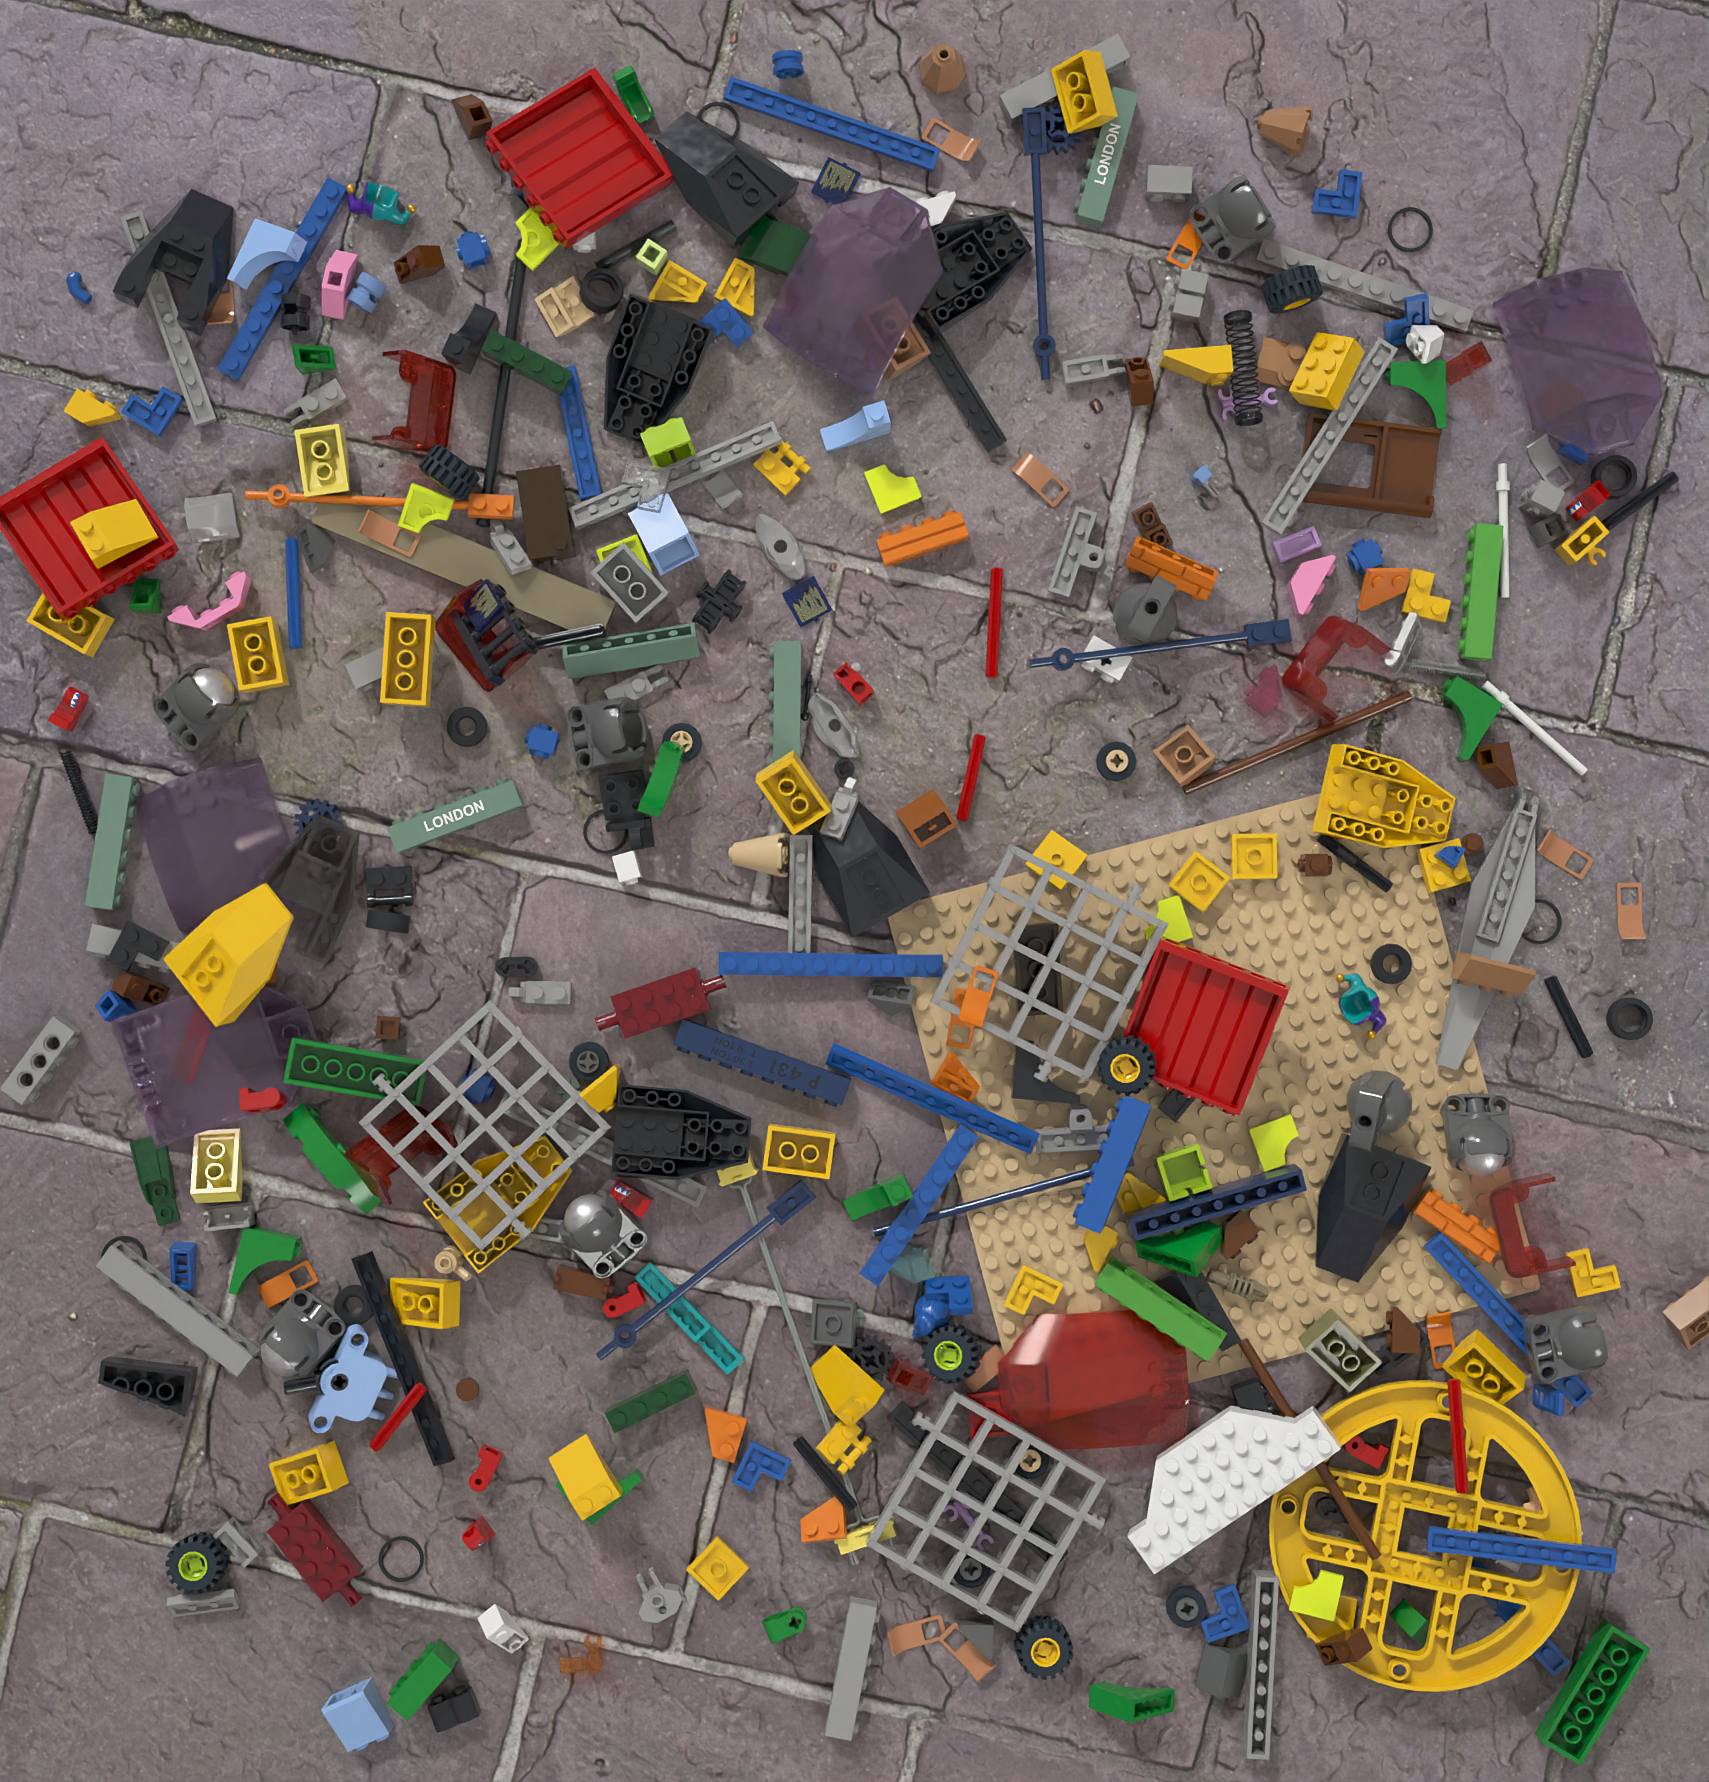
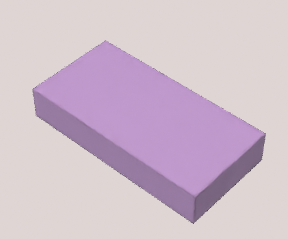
(1296, 544)

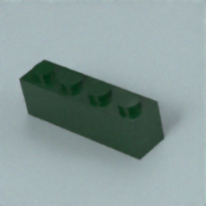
(527, 363)
(651, 1401)

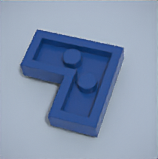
(1342, 201)
(1416, 313)
(727, 319)
(154, 416)
(955, 1289)
(758, 1460)
(1230, 1618)

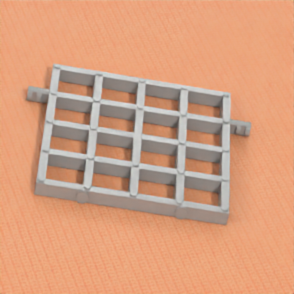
(1049, 962)
(485, 1125)
(949, 1489)

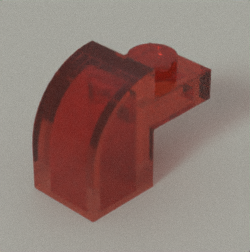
(1467, 363)
(908, 1376)

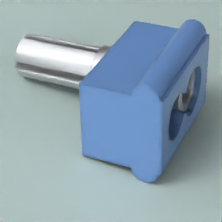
(1201, 478)

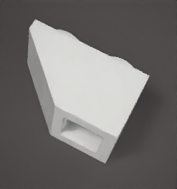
(938, 207)
(1425, 341)
(502, 1629)

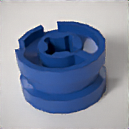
(787, 64)

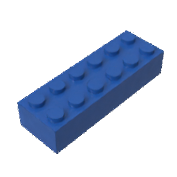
(1113, 1164)

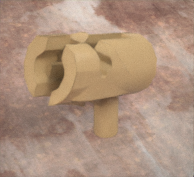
(451, 1260)

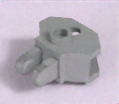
(658, 1595)

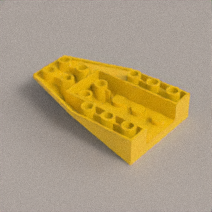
(1380, 801)
(232, 953)
(513, 1187)

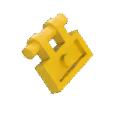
(777, 472)
(838, 1440)

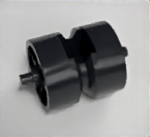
(295, 312)

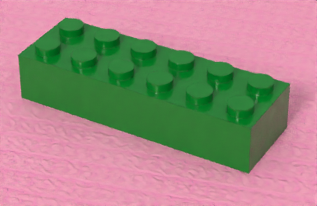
(349, 1069)
(1592, 1691)

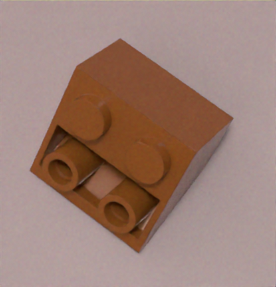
(926, 818)

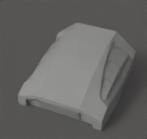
(211, 518)

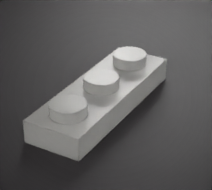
(203, 1602)

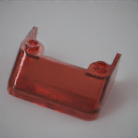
(429, 402)
(452, 638)
(1303, 672)
(375, 1164)
(1516, 1258)

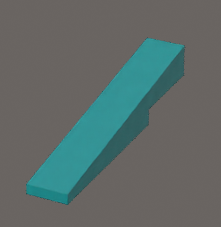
(691, 1320)

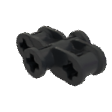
(724, 595)

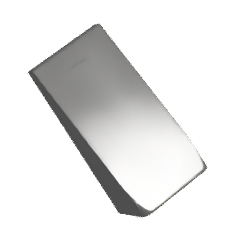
(547, 1229)

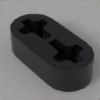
(516, 961)
(1332, 1515)

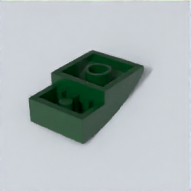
(773, 245)

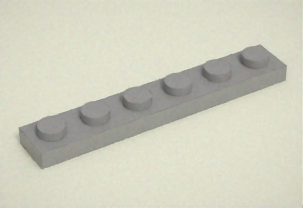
(800, 894)

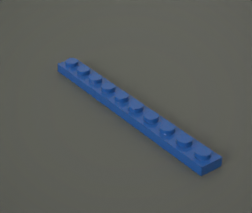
(831, 124)
(282, 281)
(830, 964)
(932, 1098)
(1495, 1307)

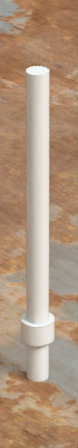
(1502, 488)
(1533, 727)

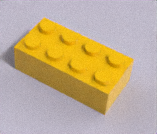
(407, 659)

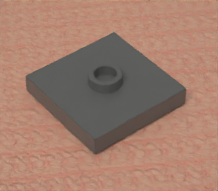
(833, 1323)

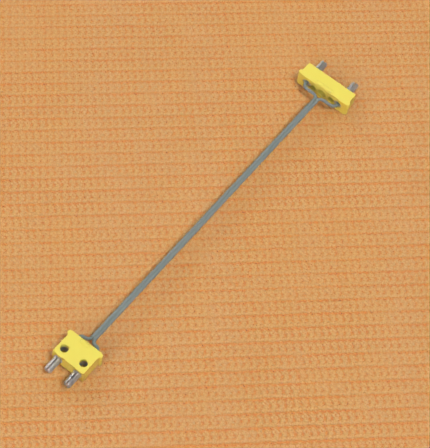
(857, 1536)

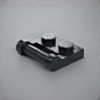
(389, 878)

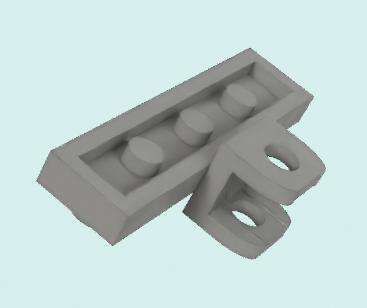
(1076, 553)
(1078, 1135)

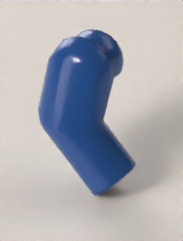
(73, 282)

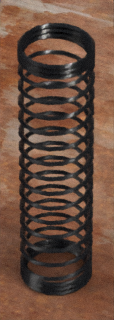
(1256, 416)

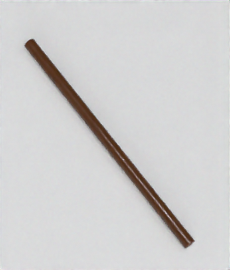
(1297, 742)
(1321, 1468)

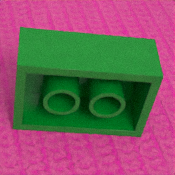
(422, 1678)

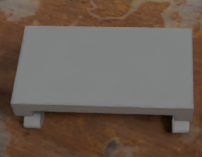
(229, 1216)
(238, 1541)

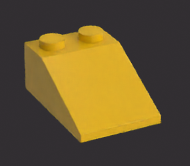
(1202, 364)
(113, 531)
(426, 1301)
(845, 1386)
(309, 1473)
(585, 1477)

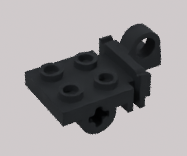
(620, 802)

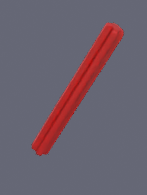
(994, 622)
(1457, 1436)

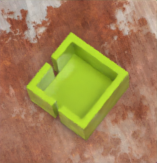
(666, 437)
(1180, 1170)

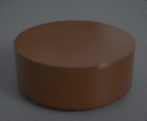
(467, 1389)

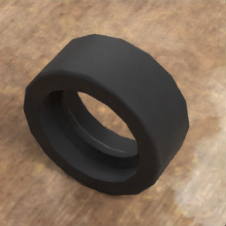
(609, 277)
(1626, 465)
(388, 921)
(1646, 1024)

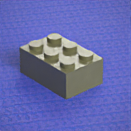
(1340, 1350)

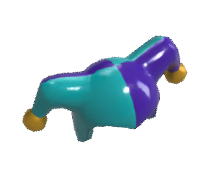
(379, 204)
(1360, 1004)

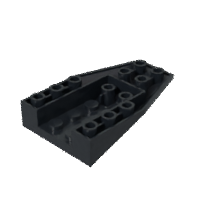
(723, 177)
(976, 263)
(651, 366)
(866, 871)
(675, 1134)
(1363, 1206)

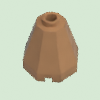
(942, 69)
(1287, 128)

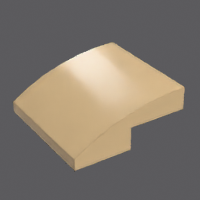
(564, 307)

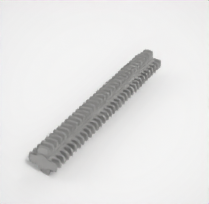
(1443, 668)

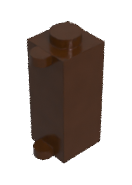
(582, 1282)

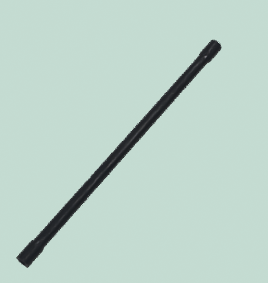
(503, 384)

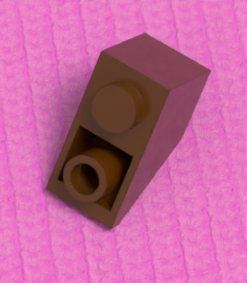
(472, 115)
(419, 263)
(1139, 381)
(1497, 764)
(139, 988)
(1236, 1232)
(1403, 1334)
(1344, 1647)

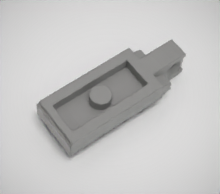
(508, 548)
(841, 810)
(543, 992)

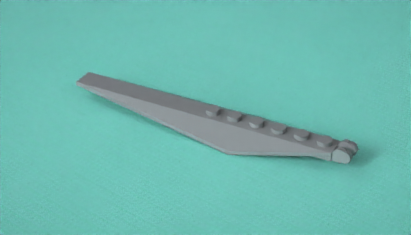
(1493, 923)

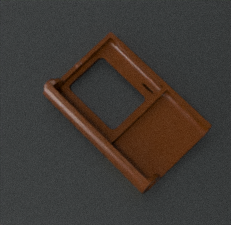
(1400, 468)

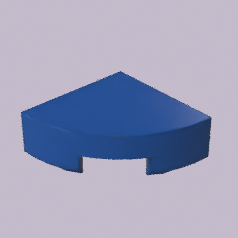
(1450, 855)

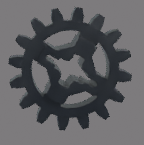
(875, 1351)

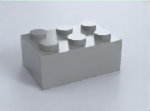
(630, 582)

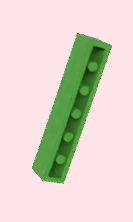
(1480, 592)
(1160, 1309)

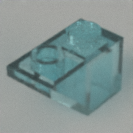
(914, 1266)

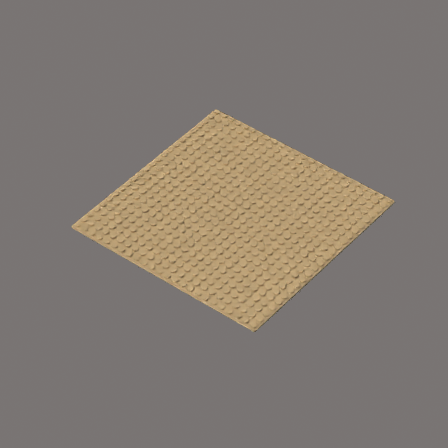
(1279, 928)

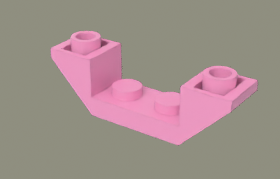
(238, 586)

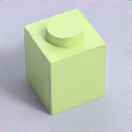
(652, 257)

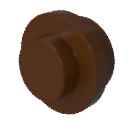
(1472, 843)

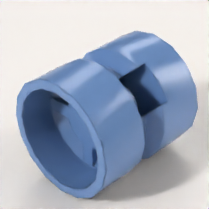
(366, 293)

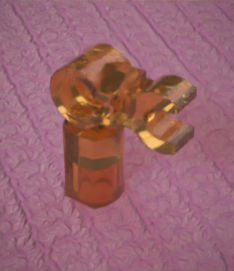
(592, 1663)

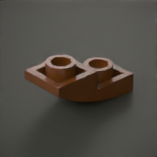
(1151, 525)

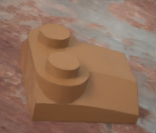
(1279, 363)
(1185, 756)

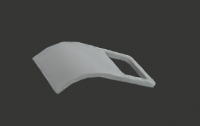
(1546, 460)
(722, 489)

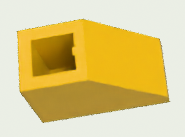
(89, 411)
(1099, 1245)

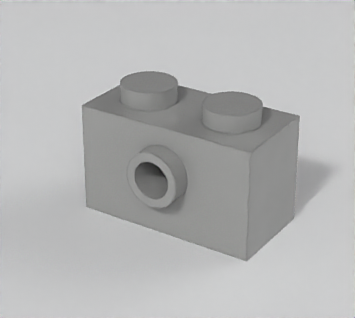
(1541, 499)

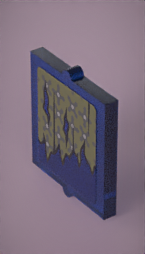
(835, 182)
(807, 601)
(483, 605)

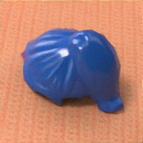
(930, 1316)

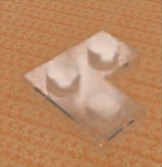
(653, 482)

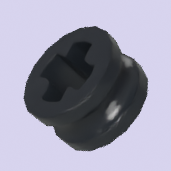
(850, 766)

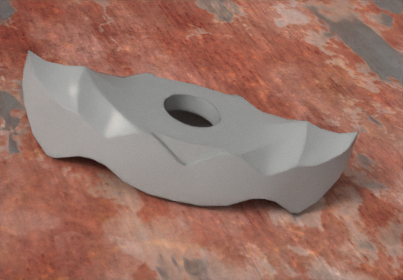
(789, 562)
(844, 740)

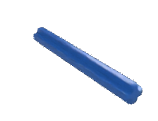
(293, 593)

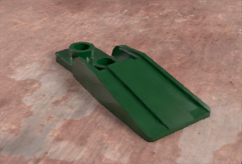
(156, 1179)

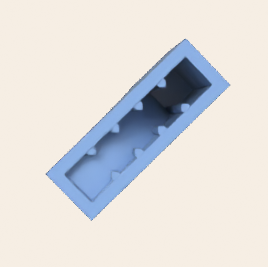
(263, 247)
(866, 424)

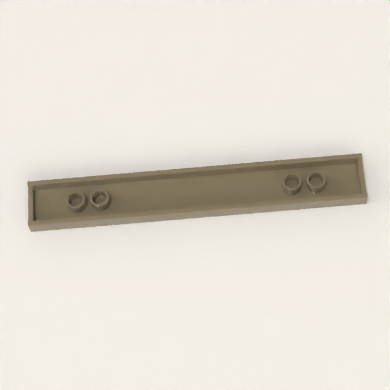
(467, 562)

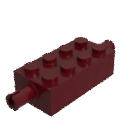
(660, 1002)
(315, 1549)

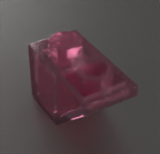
(1266, 692)

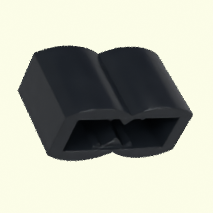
(453, 1708)

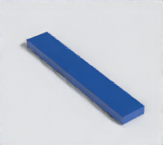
(579, 440)

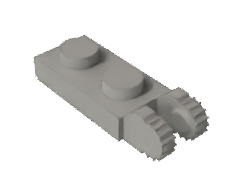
(1090, 368)
(317, 403)
(1403, 644)
(637, 685)

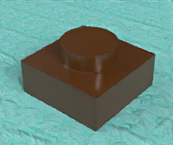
(388, 1027)

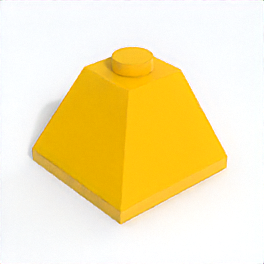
(604, 1090)

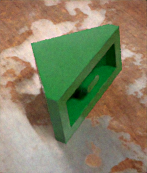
(313, 358)
(146, 597)
(1411, 1621)

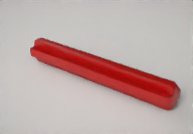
(971, 777)
(397, 1417)

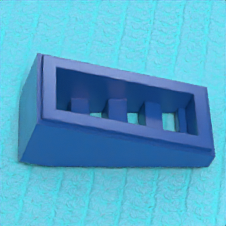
(183, 1251)
(1548, 1399)

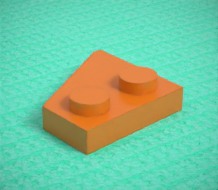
(1382, 585)
(955, 1079)
(724, 1433)
(824, 1523)

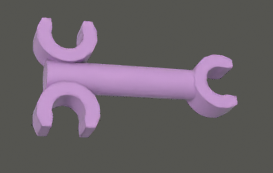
(1227, 405)
(959, 1507)

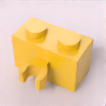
(1583, 542)

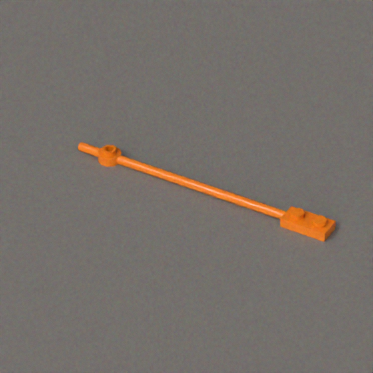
(478, 506)

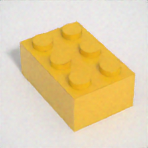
(1326, 371)
(82, 632)
(258, 654)
(793, 792)
(799, 1151)

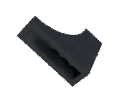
(465, 346)
(1029, 1087)

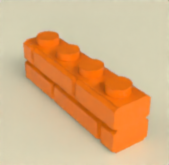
(922, 539)
(1179, 570)
(1455, 1225)

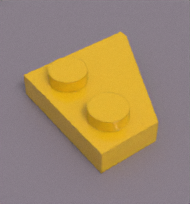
(678, 285)
(739, 287)
(1136, 1194)

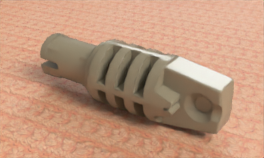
(1238, 1284)

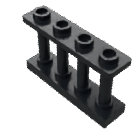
(483, 653)

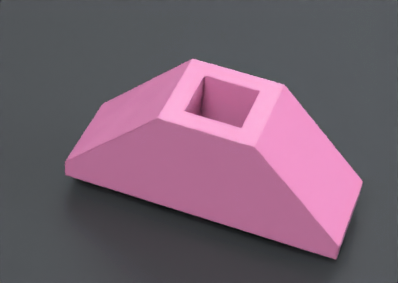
(338, 284)
(1308, 582)

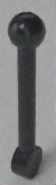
(805, 716)

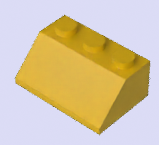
(1084, 91)
(1484, 1368)

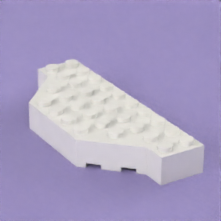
(1223, 1475)

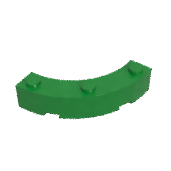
(328, 1155)

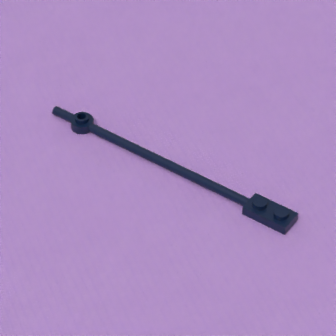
(1035, 145)
(1254, 635)
(1000, 1197)
(781, 1210)

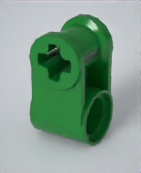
(781, 1625)

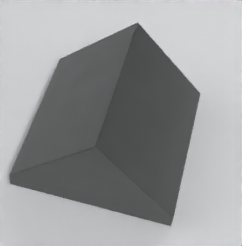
(1221, 1670)

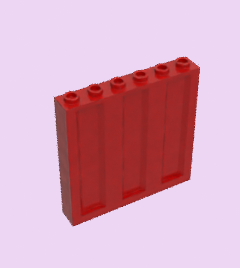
(578, 158)
(39, 528)
(1205, 1023)

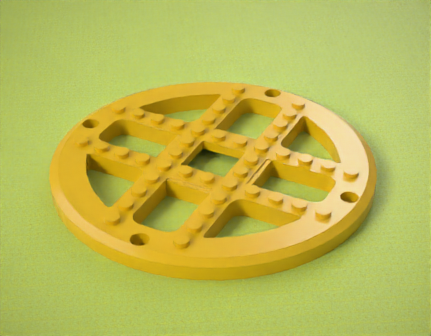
(1452, 1577)

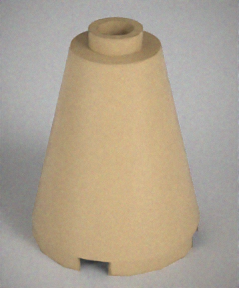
(763, 854)

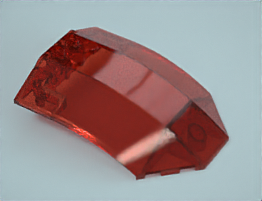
(1096, 1381)

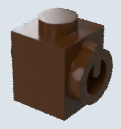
(1315, 865)

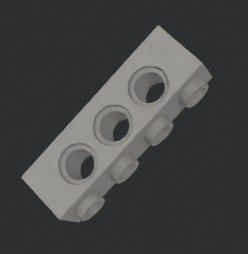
(16, 1084)

